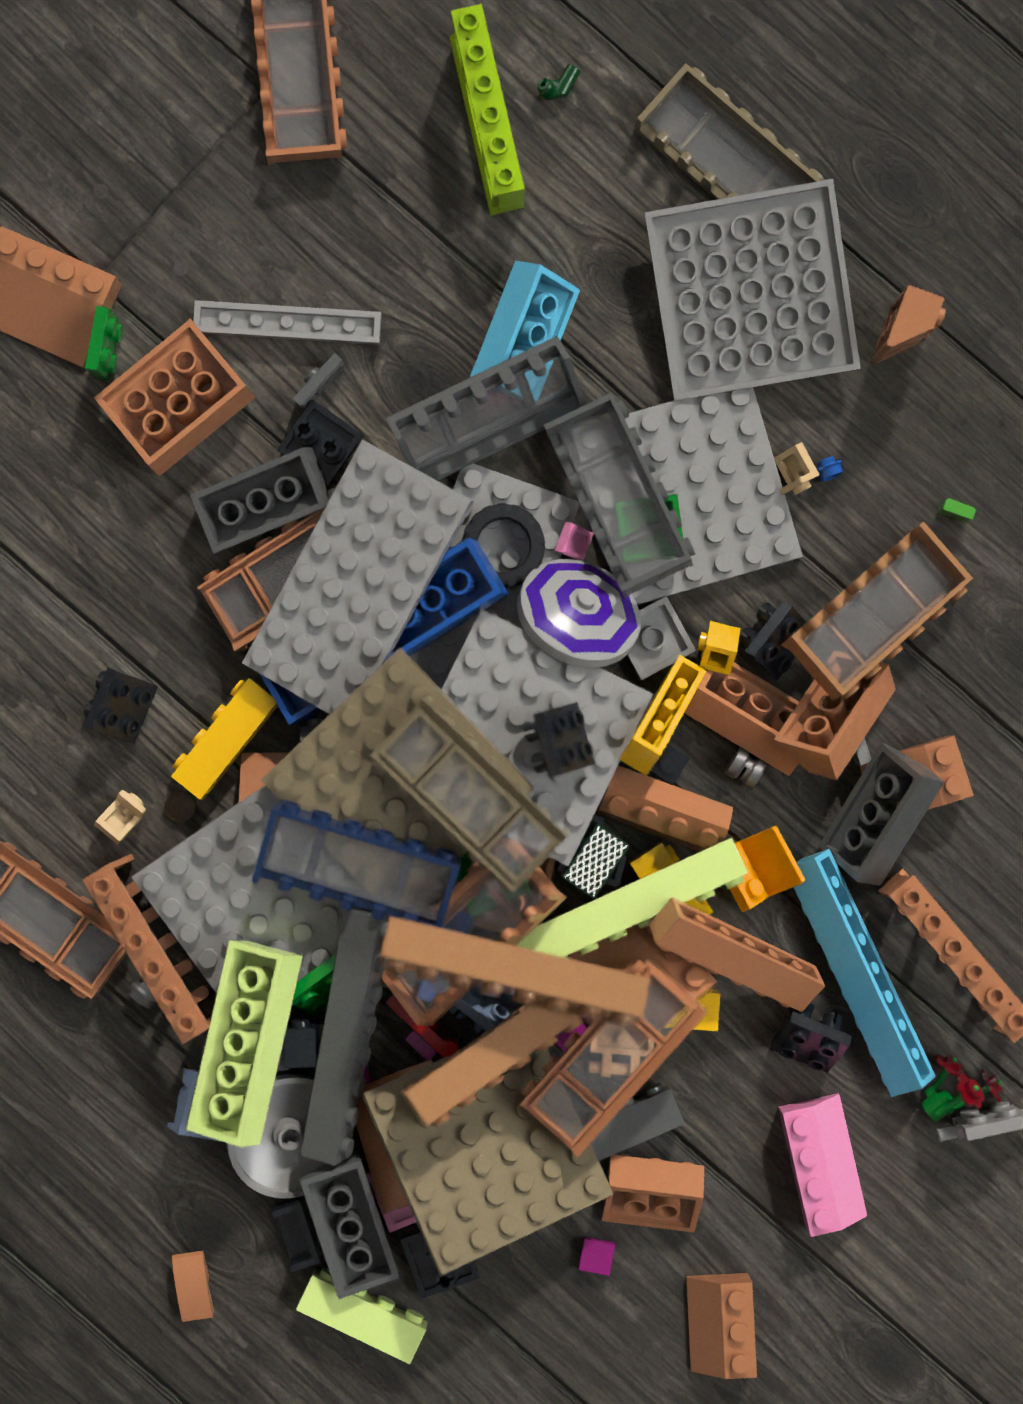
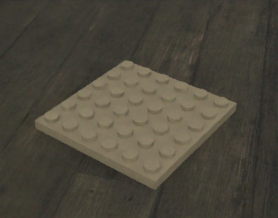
(334, 764)
(485, 1169)

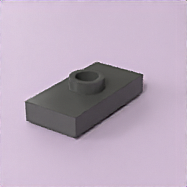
(318, 381)

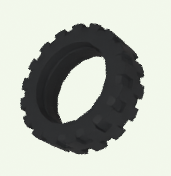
(529, 524)

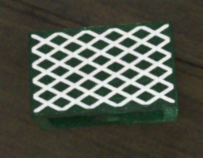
(595, 861)

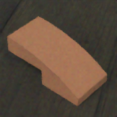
(192, 1286)

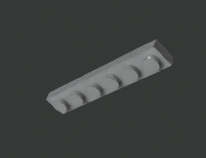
(288, 322)

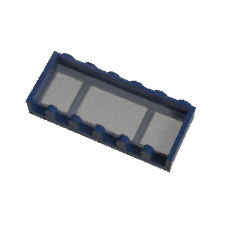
(356, 865)

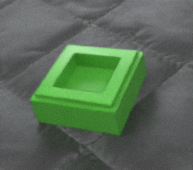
(956, 510)

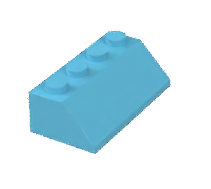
(529, 313)

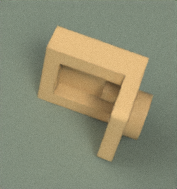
(796, 469)
(121, 816)

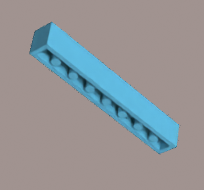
(862, 975)

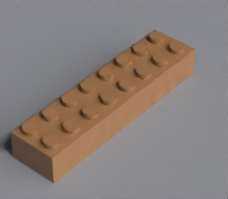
(514, 971)

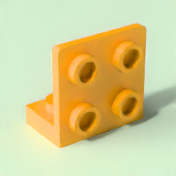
(769, 868)

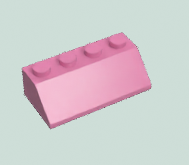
(823, 1164)

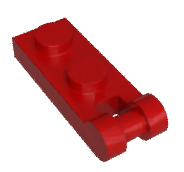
(443, 1045)

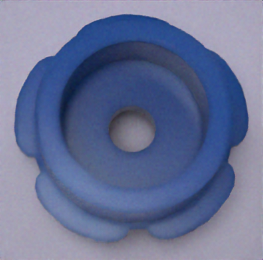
(829, 469)

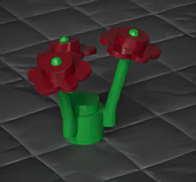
(943, 1104)

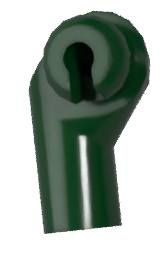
(560, 87)

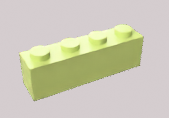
(364, 1317)

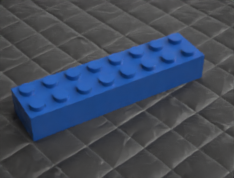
(455, 594)

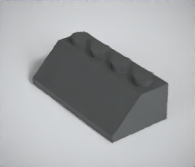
(261, 499)
(881, 814)
(349, 1226)

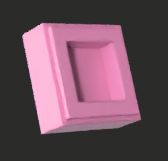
(574, 541)

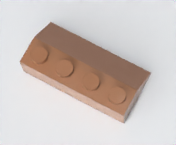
(745, 713)
(827, 732)
(664, 810)

